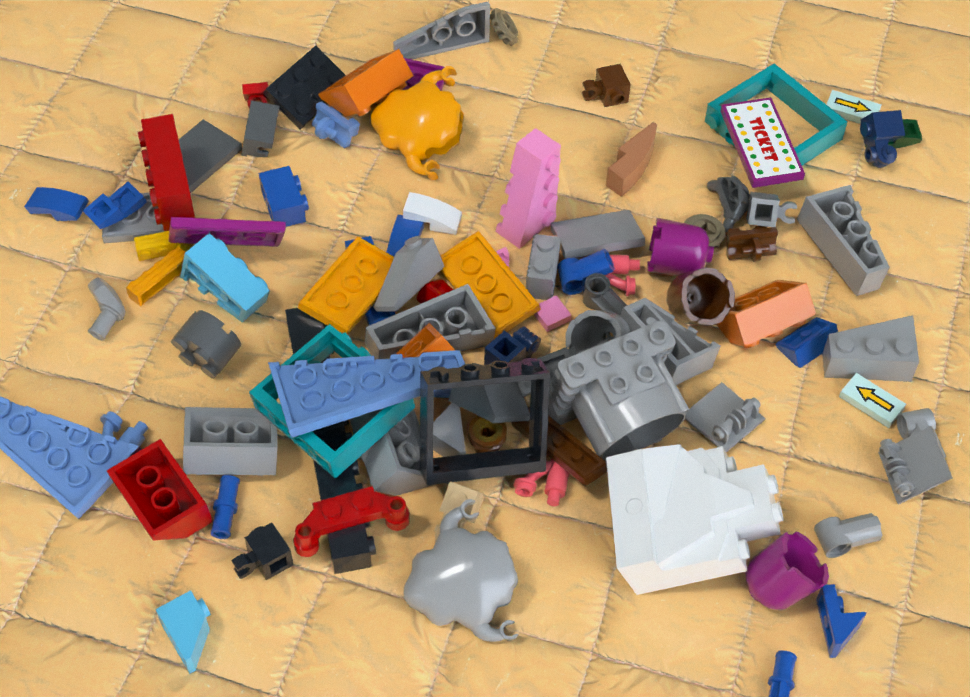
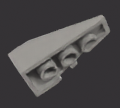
(453, 31)

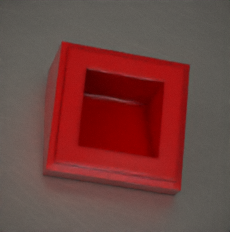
(432, 290)

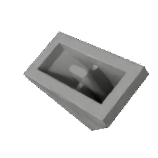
(448, 432)

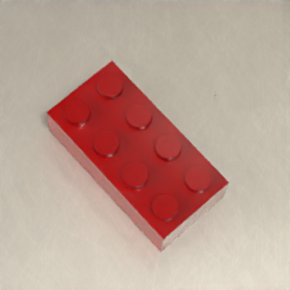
(166, 170)

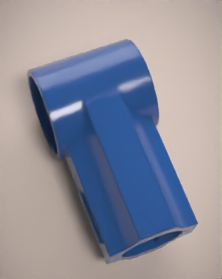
(575, 271)

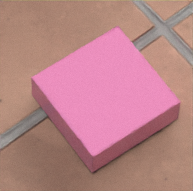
(552, 314)

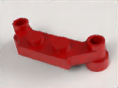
(348, 511)

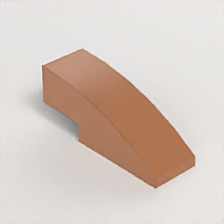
(631, 161)

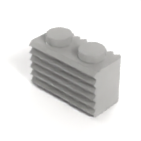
(543, 266)

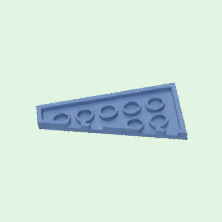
(350, 386)

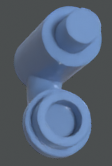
(112, 422)

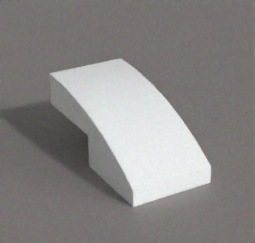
(439, 214)

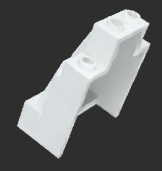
(687, 514)

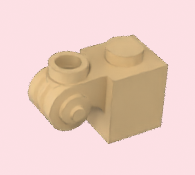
(454, 497)

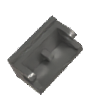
(260, 129)

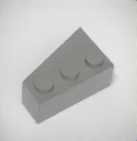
(874, 351)

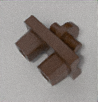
(751, 243)

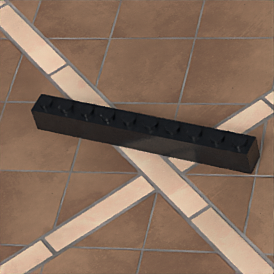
(350, 546)

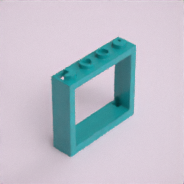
(797, 97)
(334, 462)

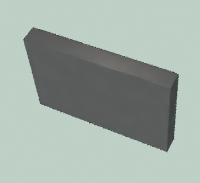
(206, 151)

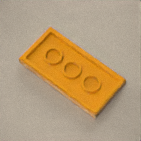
(491, 281)
(348, 286)

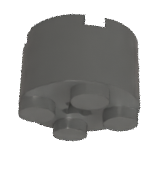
(205, 343)

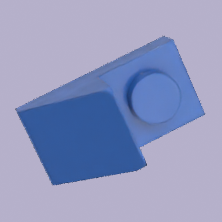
(836, 624)

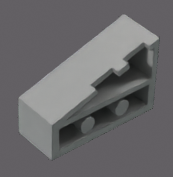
(690, 353)

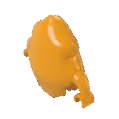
(421, 121)

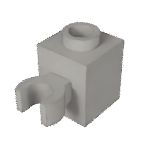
(765, 210)

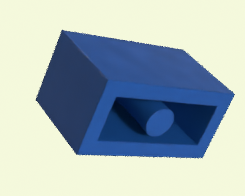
(282, 196)

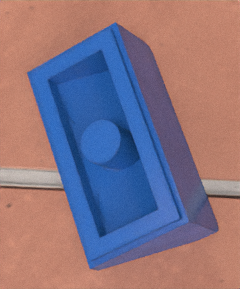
(807, 341)

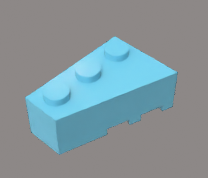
(224, 277)

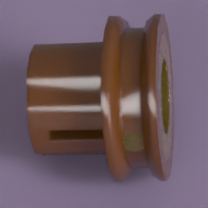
(486, 441)

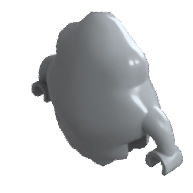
(463, 578)

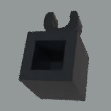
(265, 551)

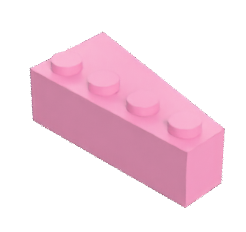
(531, 189)

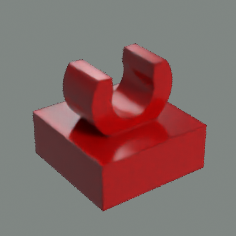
(254, 92)

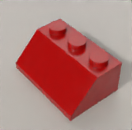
(160, 493)

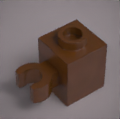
(610, 85)

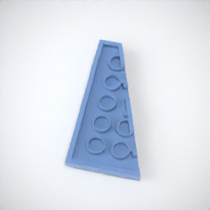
(61, 454)

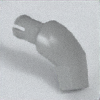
(110, 307)

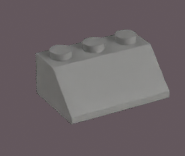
(228, 442)
(395, 457)

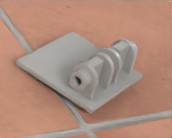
(725, 416)
(914, 464)

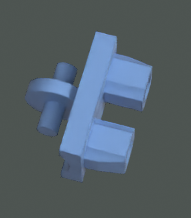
(332, 124)

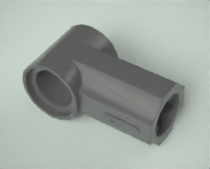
(604, 298)

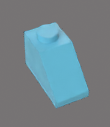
(186, 627)

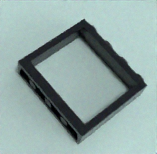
(491, 463)

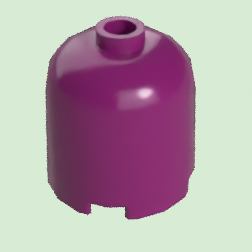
(678, 248)
(785, 572)

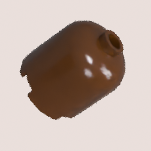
(700, 297)

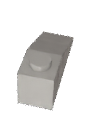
(410, 270)

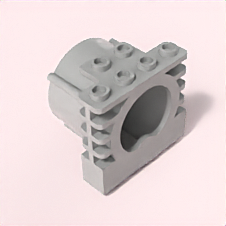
(620, 391)

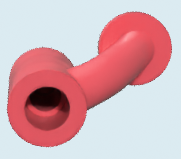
(622, 266)
(555, 484)

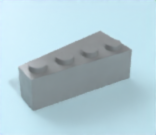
(844, 238)
(454, 315)

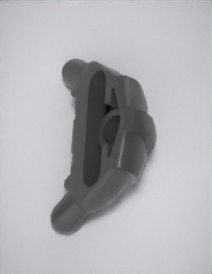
(733, 198)

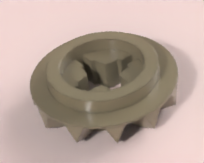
(504, 26)
(714, 228)

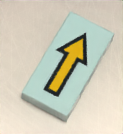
(851, 107)
(872, 400)

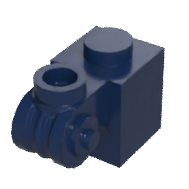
(877, 131)
(512, 348)

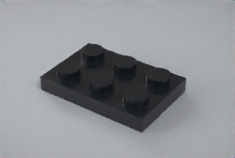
(299, 86)

